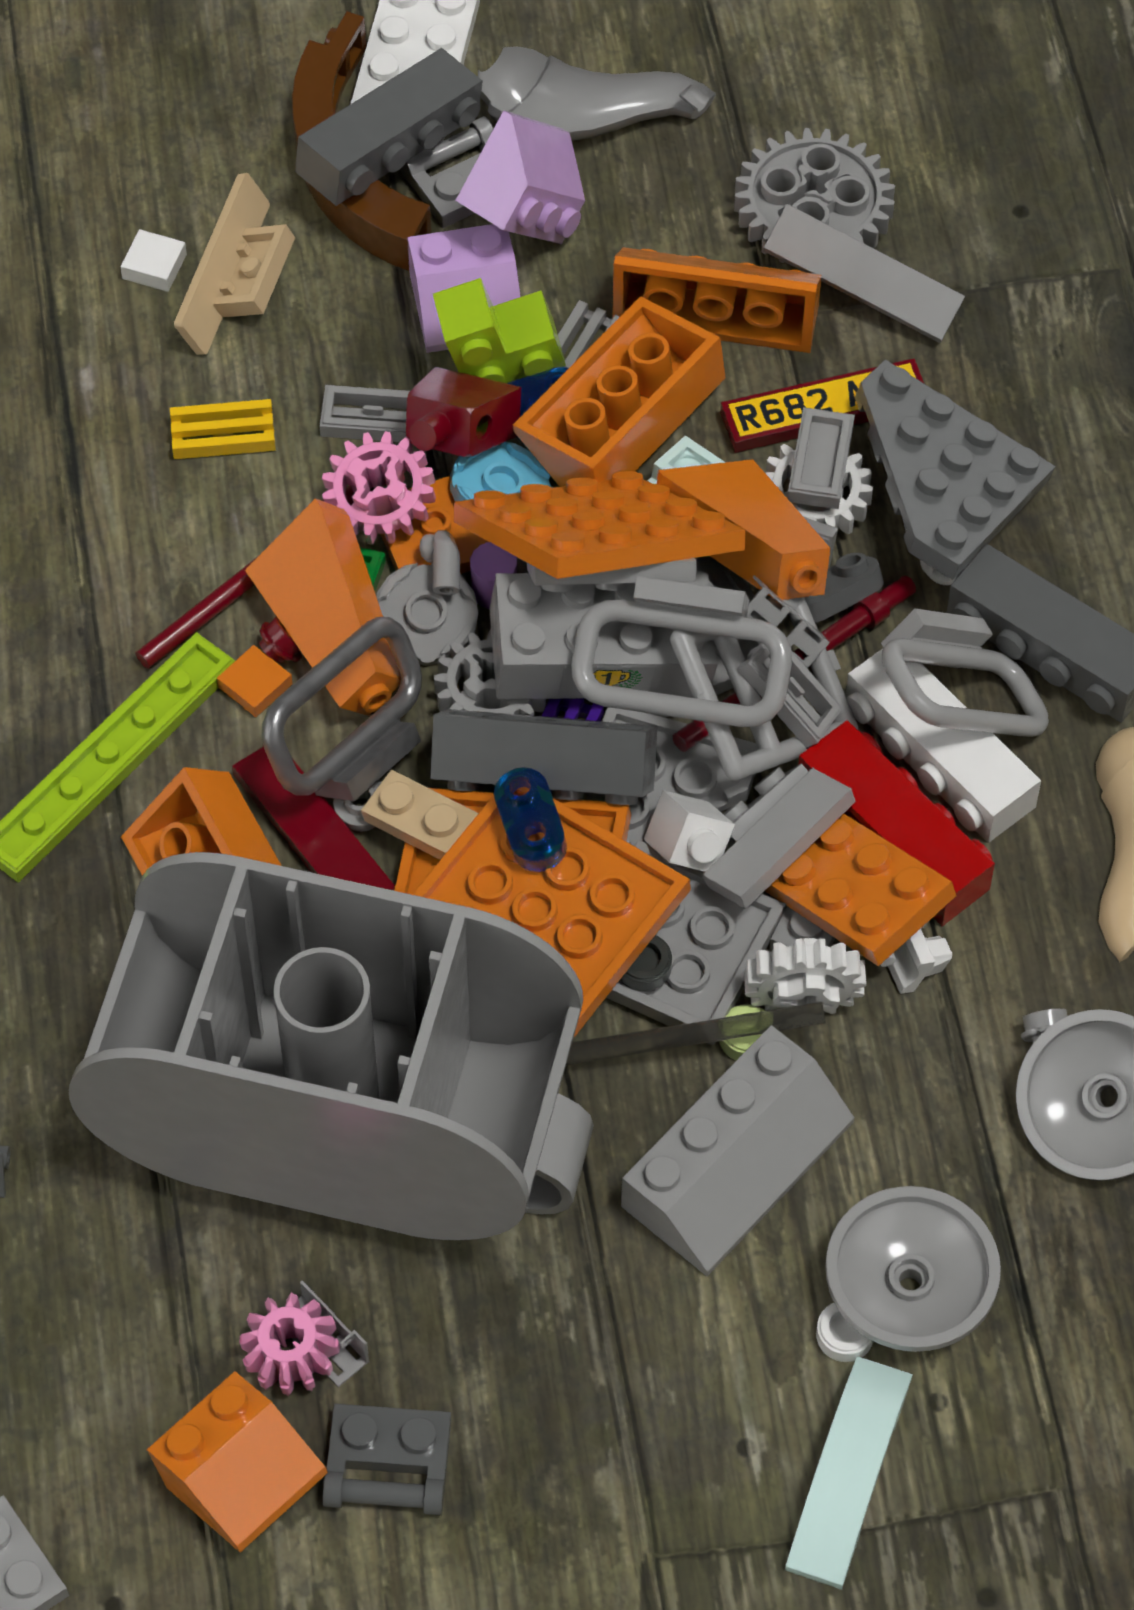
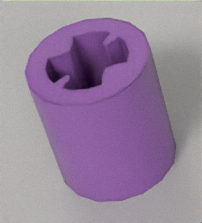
(484, 565)

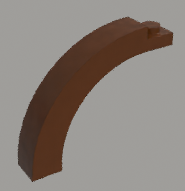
(380, 216)

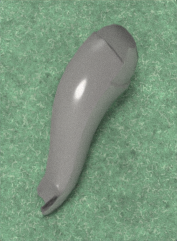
(585, 100)

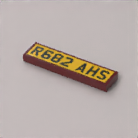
(777, 414)

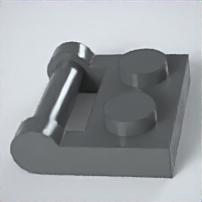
(388, 1442)

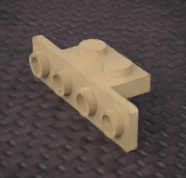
(236, 267)

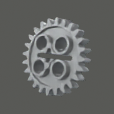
(818, 179)

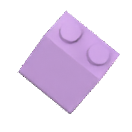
(455, 258)

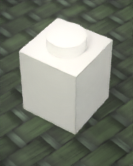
(688, 831)

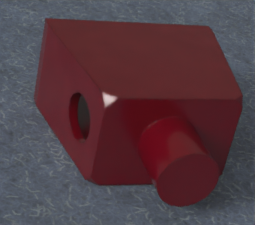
(461, 413)

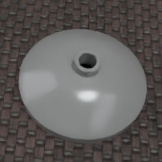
(1062, 1093)
(920, 1238)

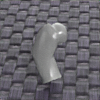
(445, 556)

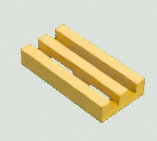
(221, 422)

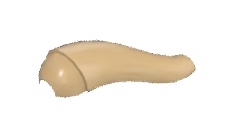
(1116, 780)

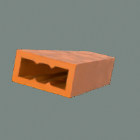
(778, 539)
(322, 596)

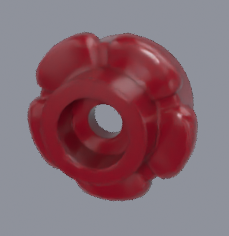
(278, 643)

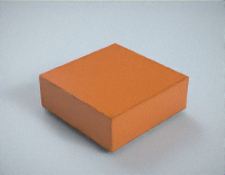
(254, 681)

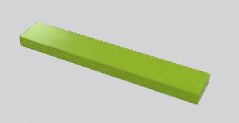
(109, 755)

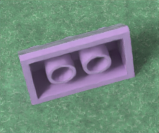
(526, 180)

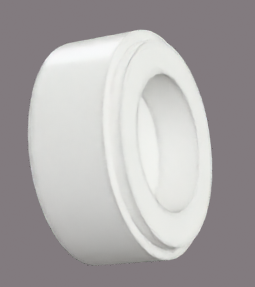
(839, 1338)

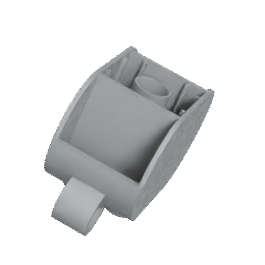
(337, 1050)

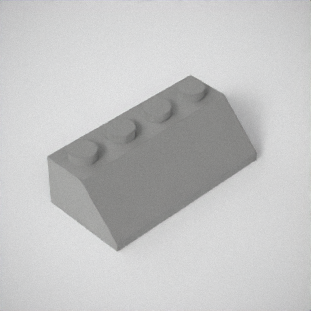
(736, 1151)

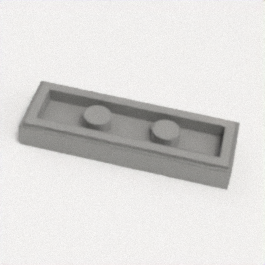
(779, 838)

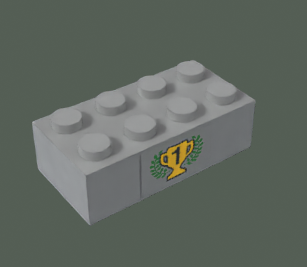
(537, 638)

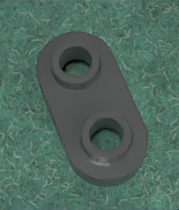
(846, 583)

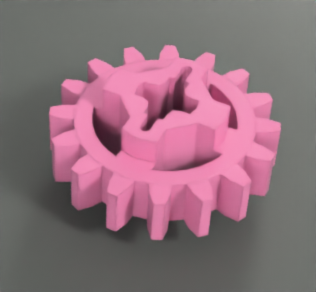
(374, 466)

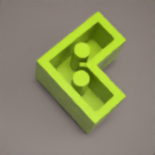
(501, 339)

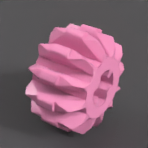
(295, 1364)

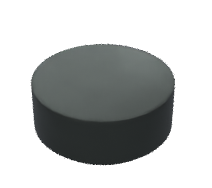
(651, 967)

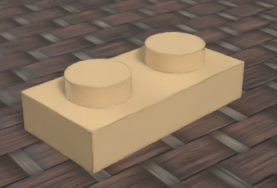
(417, 814)

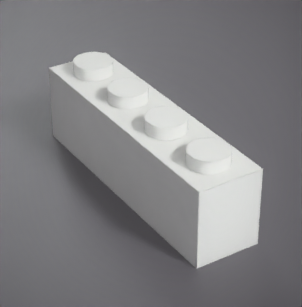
(965, 767)

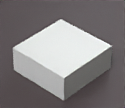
(153, 260)

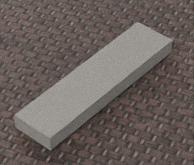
(863, 273)

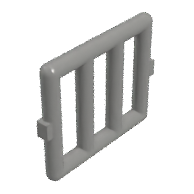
(771, 751)

